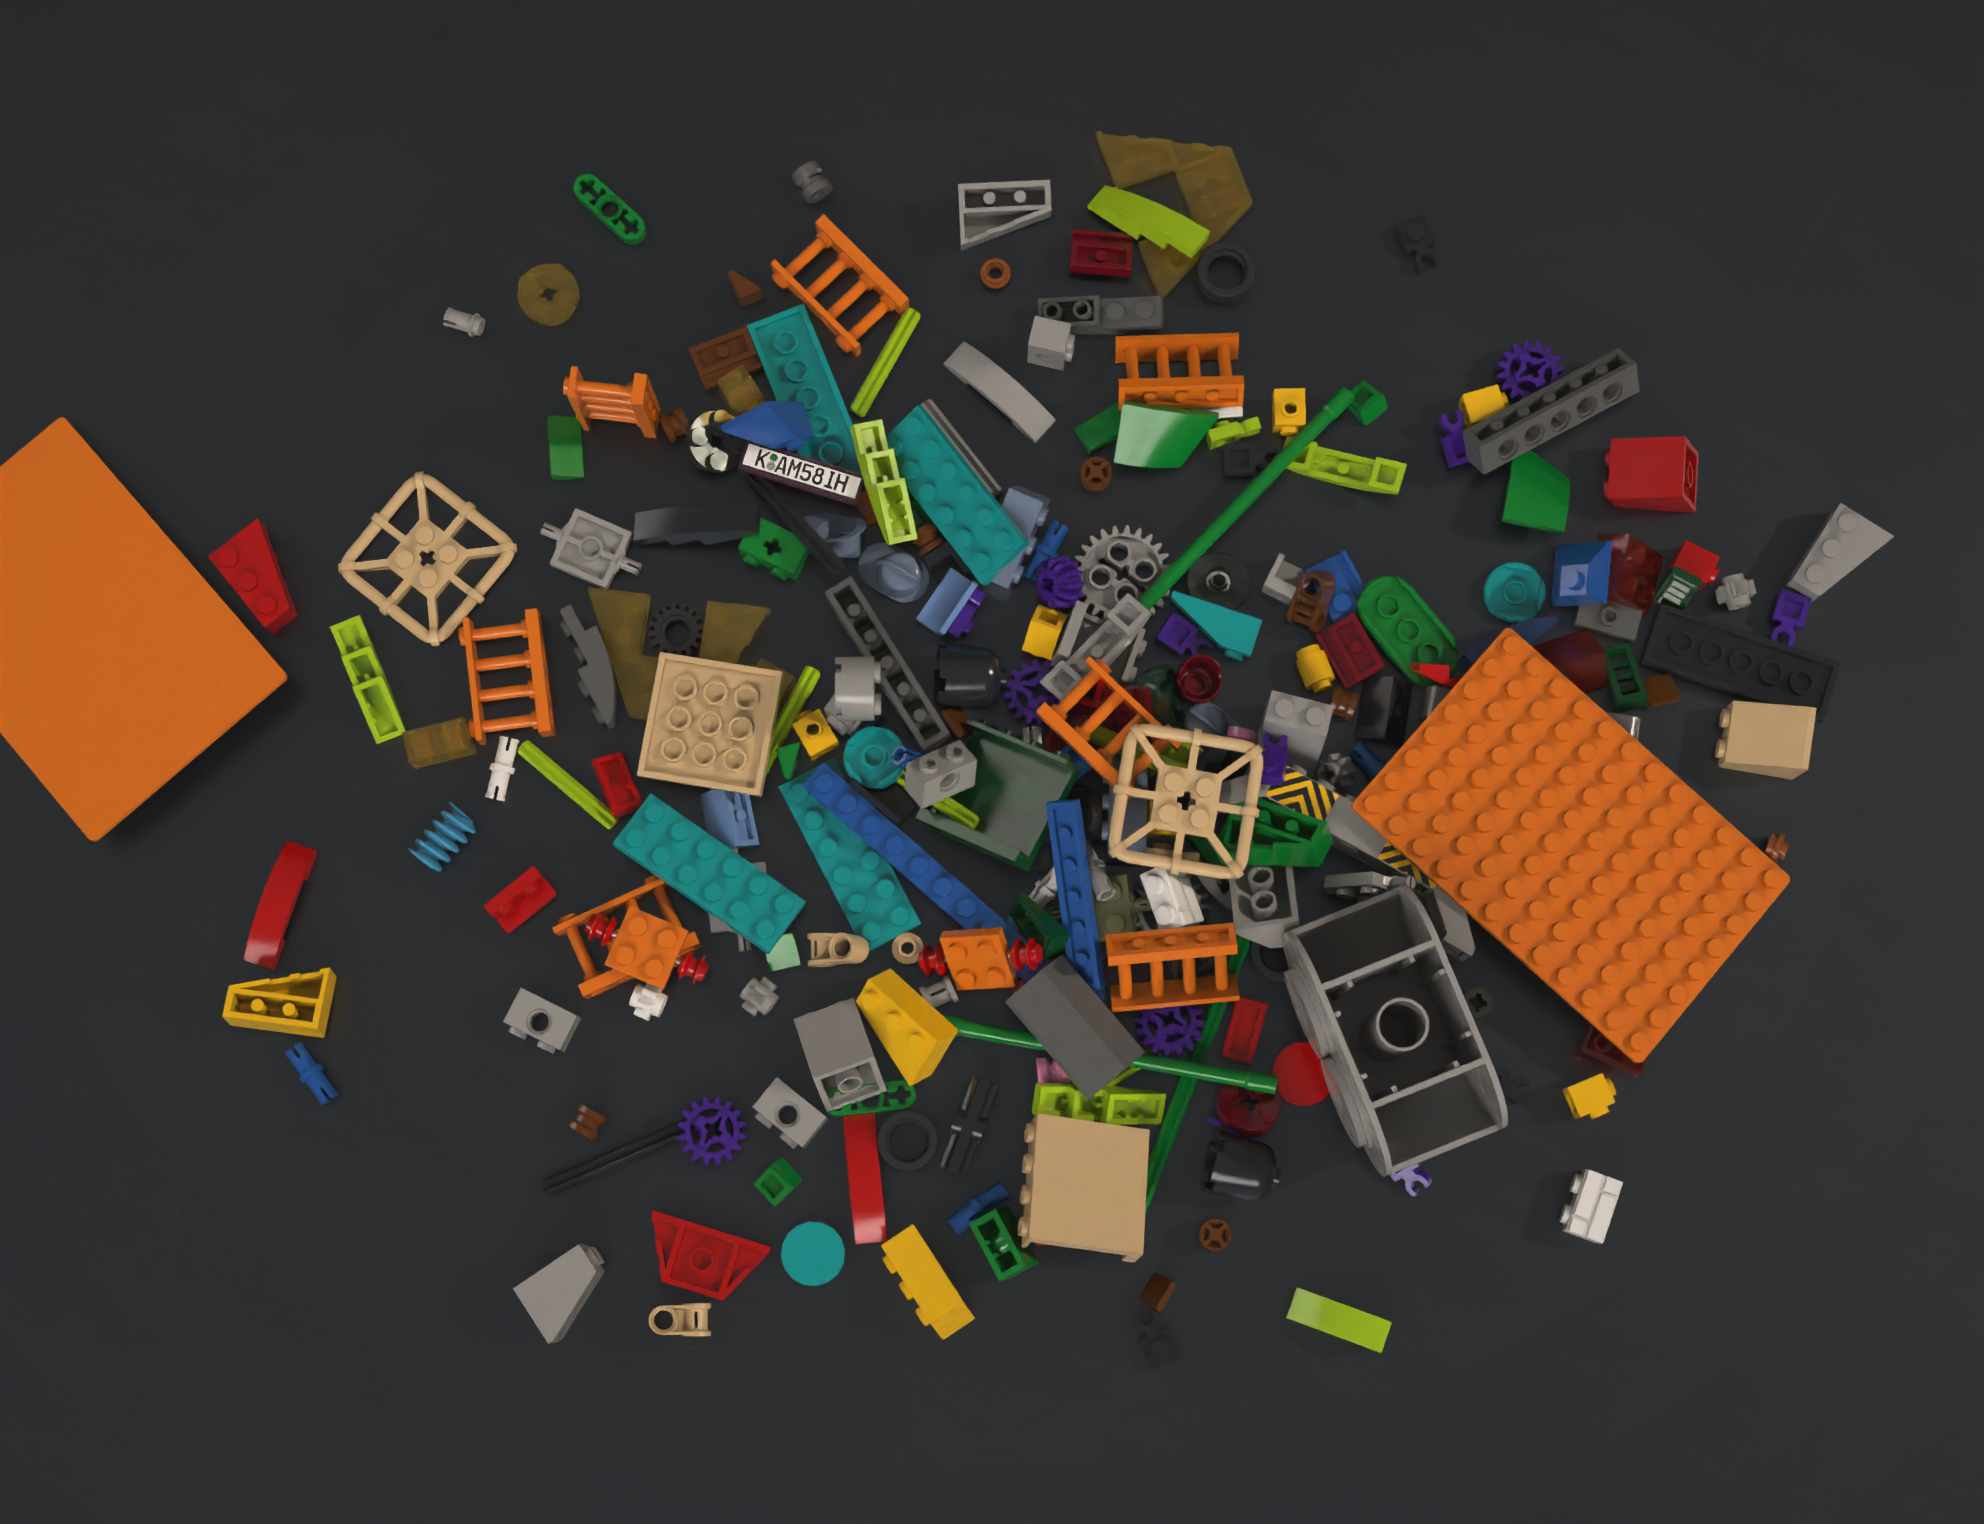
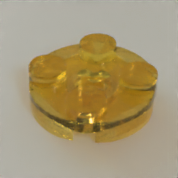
(540, 309)

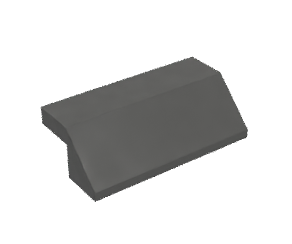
(1074, 1026)

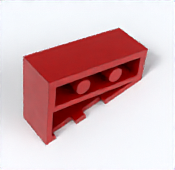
(255, 575)

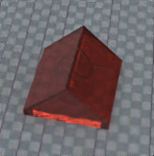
(1578, 659)

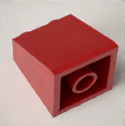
(1652, 473)

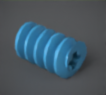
(443, 838)

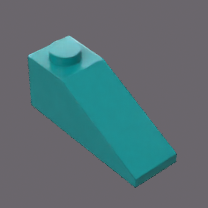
(1223, 626)

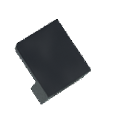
(942, 559)

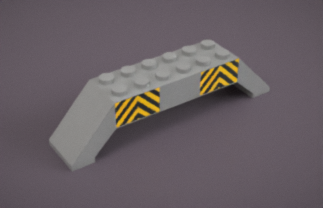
(1360, 842)

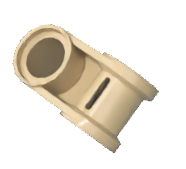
(831, 949)
(683, 1319)

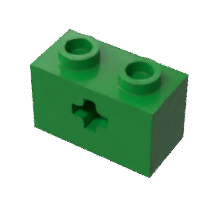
(783, 565)
(1001, 1244)

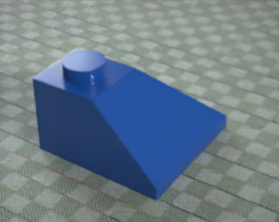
(773, 425)
(1581, 574)

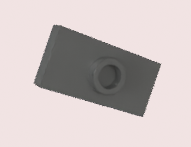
(1609, 619)

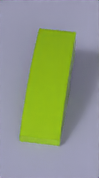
(1339, 1320)

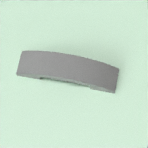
(1000, 390)
(1106, 643)

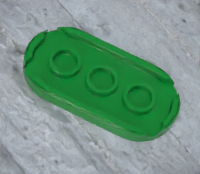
(1405, 627)

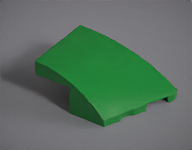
(1160, 434)
(1536, 494)

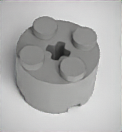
(856, 688)

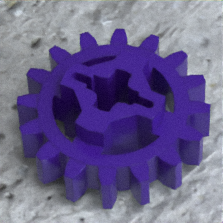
(1524, 362)
(1024, 690)
(1165, 1035)
(723, 1138)

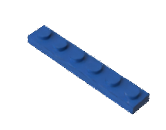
(1075, 890)

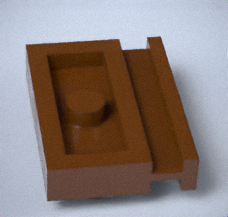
(724, 354)

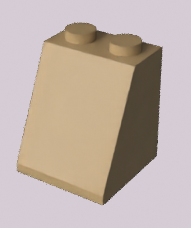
(1766, 738)

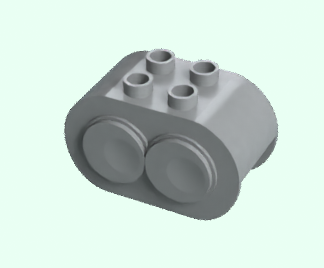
(1392, 1031)

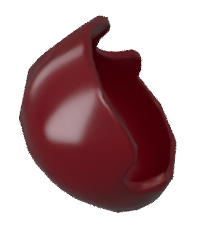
(1198, 679)

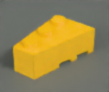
(284, 1004)
(906, 1025)
(926, 1282)

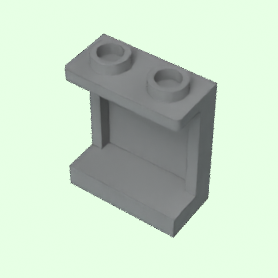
(1081, 627)

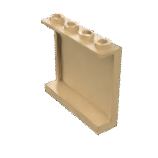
(1085, 1185)

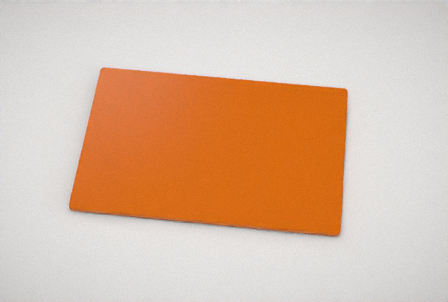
(108, 637)
(1571, 844)

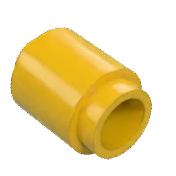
(1314, 668)

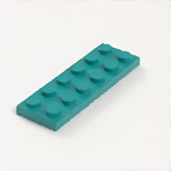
(802, 374)
(954, 496)
(853, 869)
(709, 873)

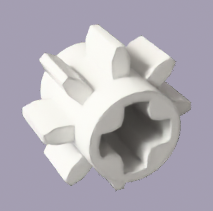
(648, 1001)

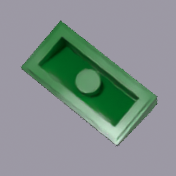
(1100, 429)
(565, 448)

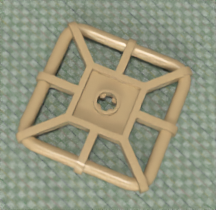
(427, 538)
(1168, 814)

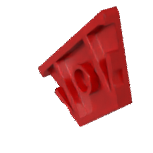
(703, 1257)

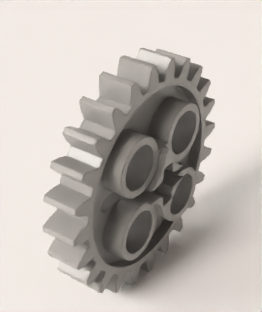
(1139, 554)

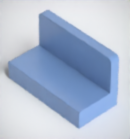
(946, 602)
(730, 818)

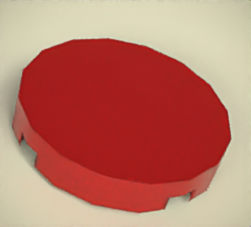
(1299, 1075)

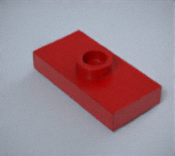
(617, 784)
(1244, 1030)

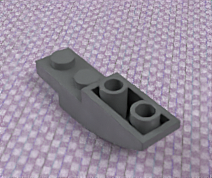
(1104, 316)
(598, 675)

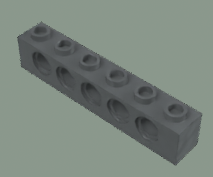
(1551, 411)
(896, 677)

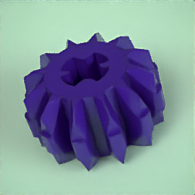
(1059, 582)

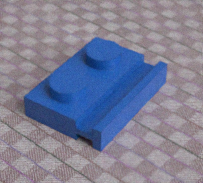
(1347, 585)

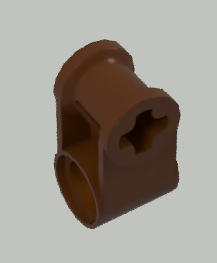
(1309, 605)

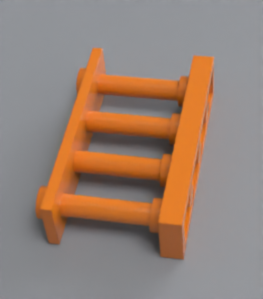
(848, 257)
(1180, 392)
(613, 402)
(536, 688)
(1079, 736)
(1167, 945)
(594, 980)

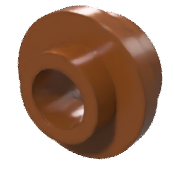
(991, 265)
(1777, 847)

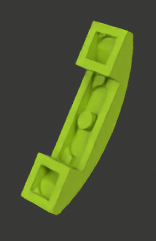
(1349, 469)

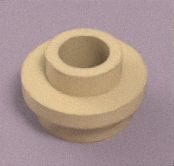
(897, 948)

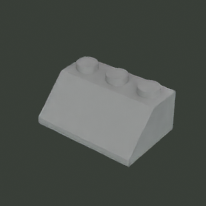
(1264, 904)

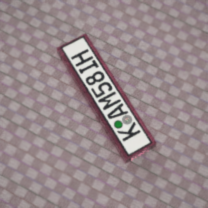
(802, 472)

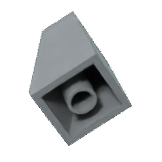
(1303, 723)
(839, 1054)
(560, 1290)

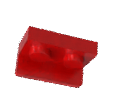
(520, 899)

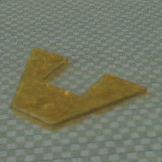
(1207, 180)
(623, 627)

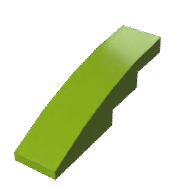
(1148, 218)
(882, 481)
(368, 679)
(1109, 1105)

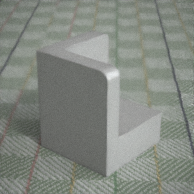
(1282, 580)

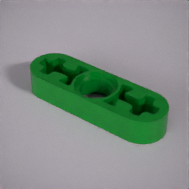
(631, 217)
(894, 1103)

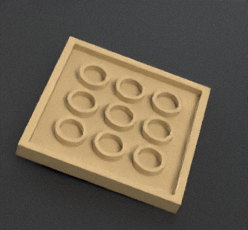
(710, 724)

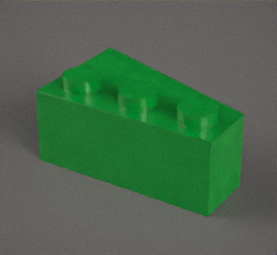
(1280, 837)

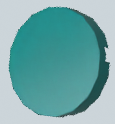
(1514, 592)
(869, 757)
(813, 1253)

